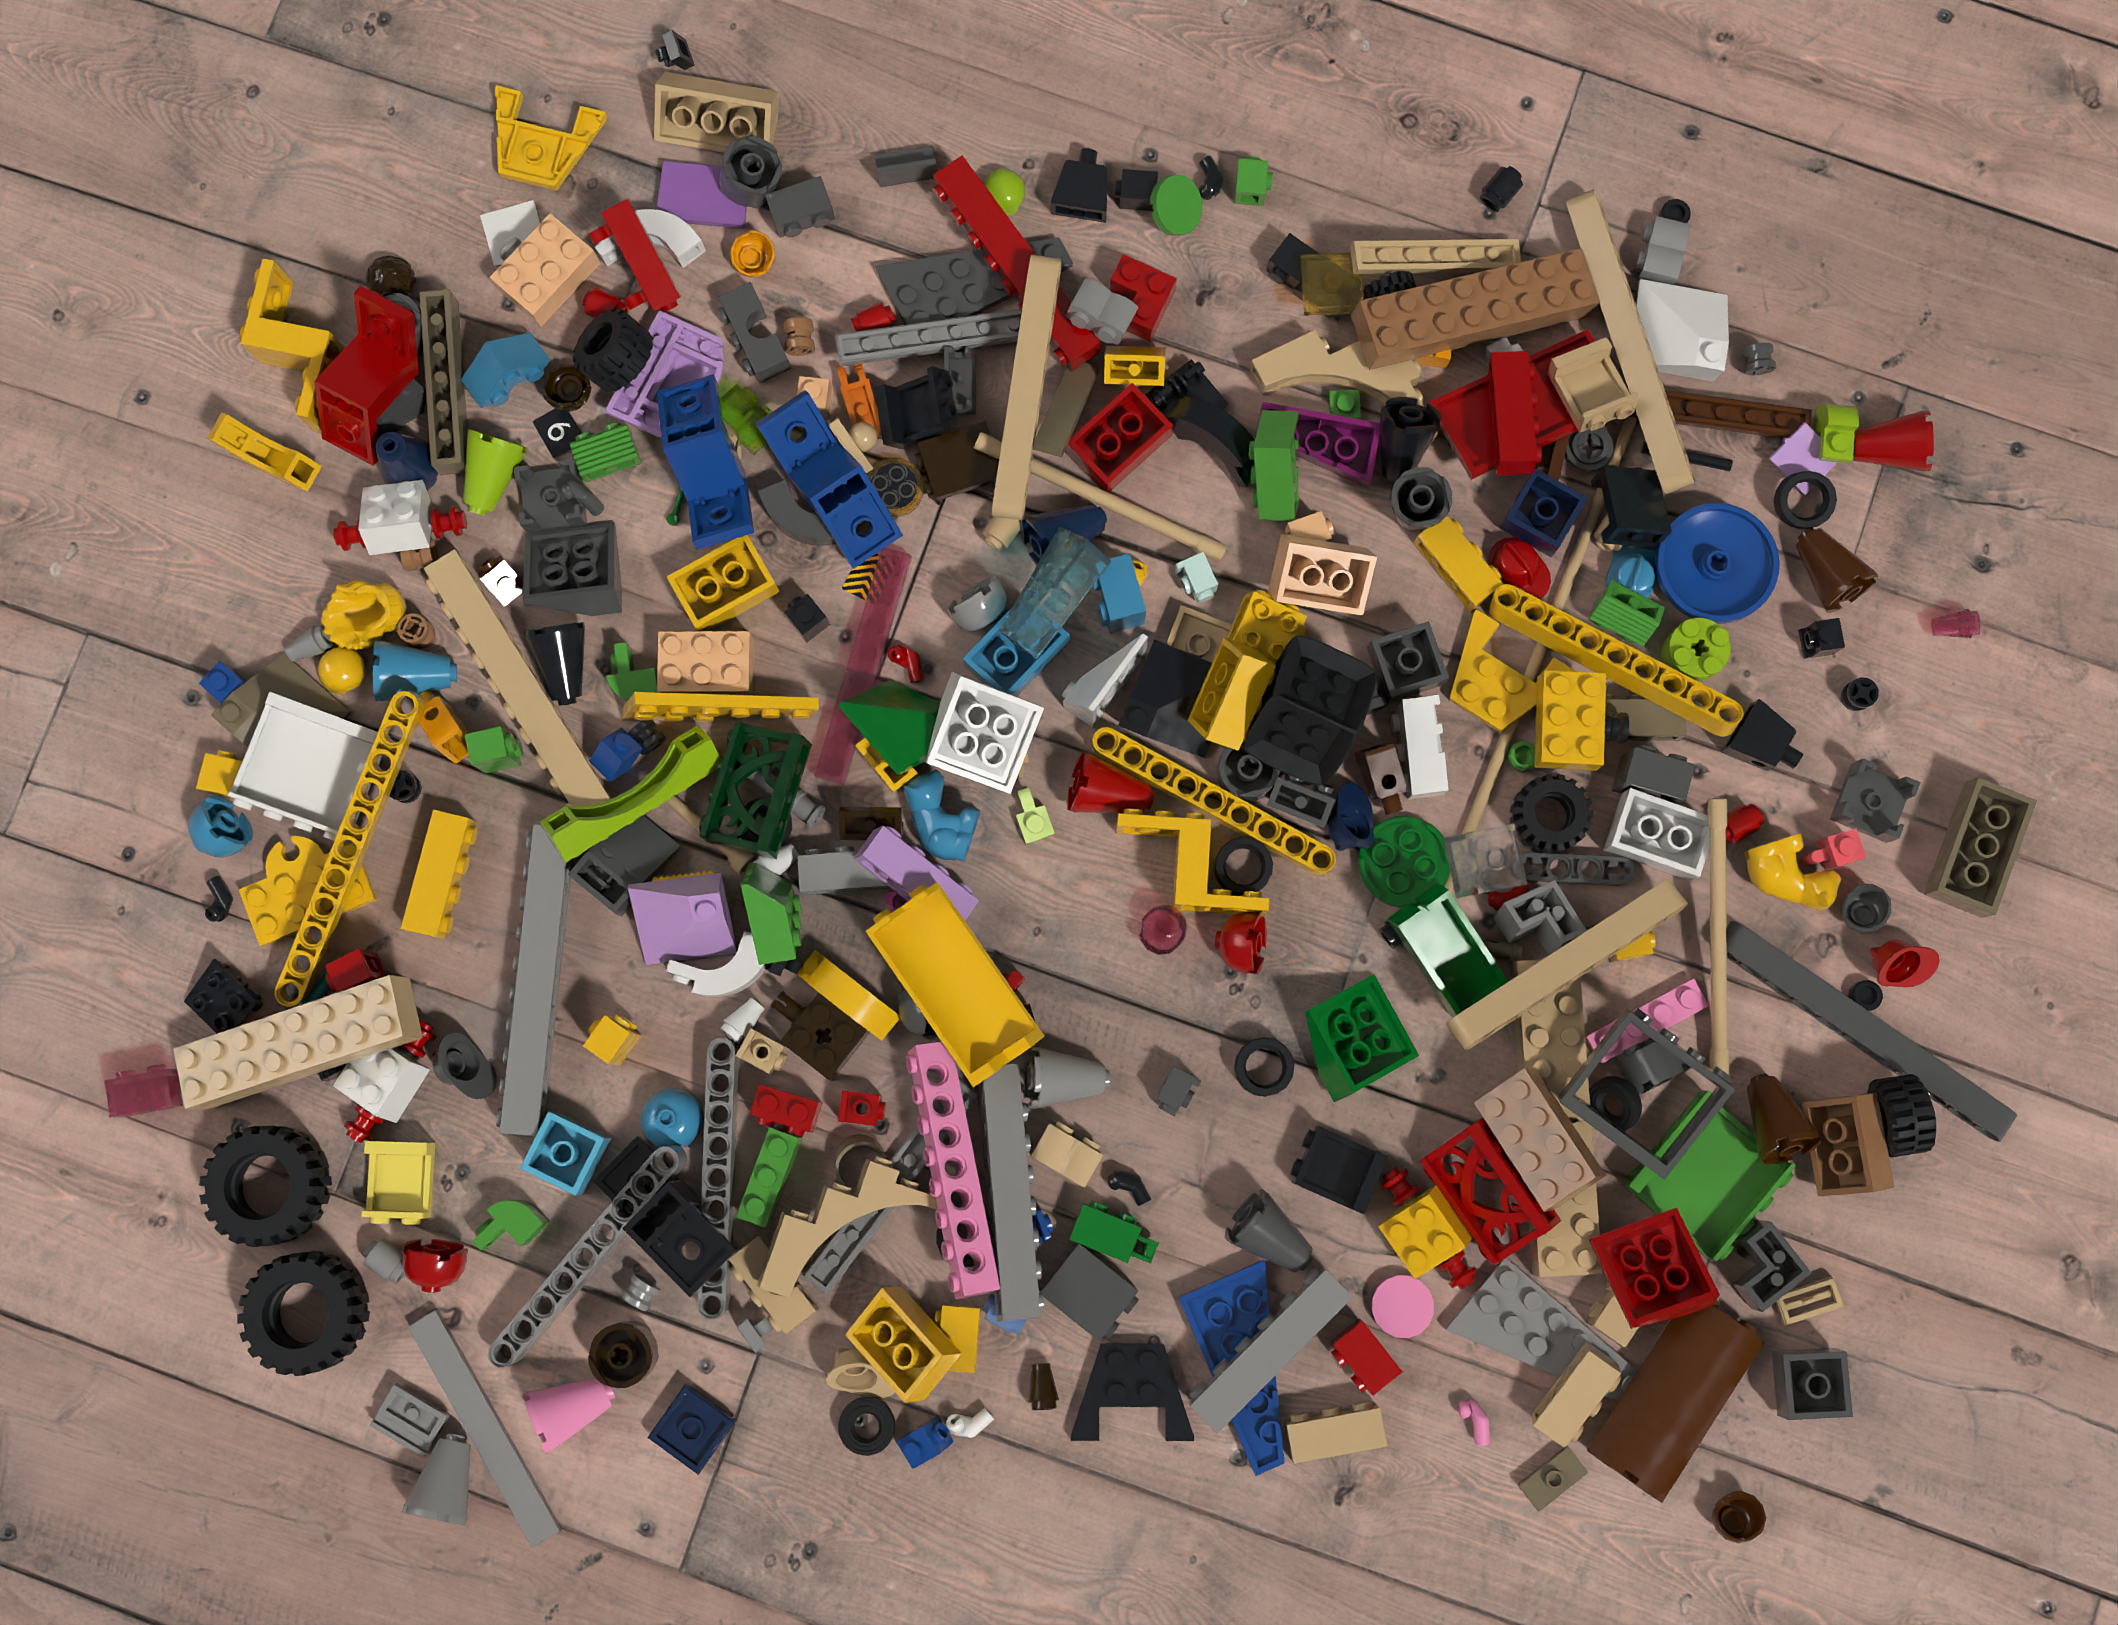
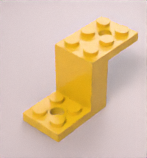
(286, 343)
(1191, 862)

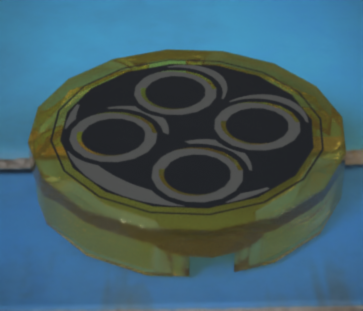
(898, 485)

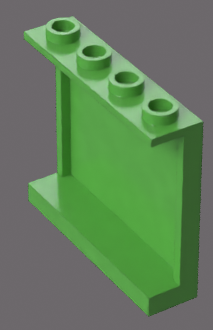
(1714, 1184)

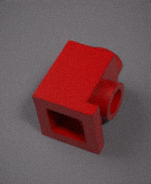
(848, 1108)

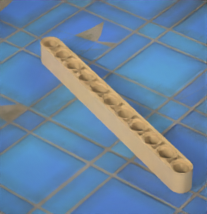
(1630, 342)

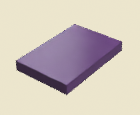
(696, 197)

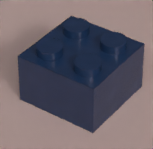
(1543, 512)

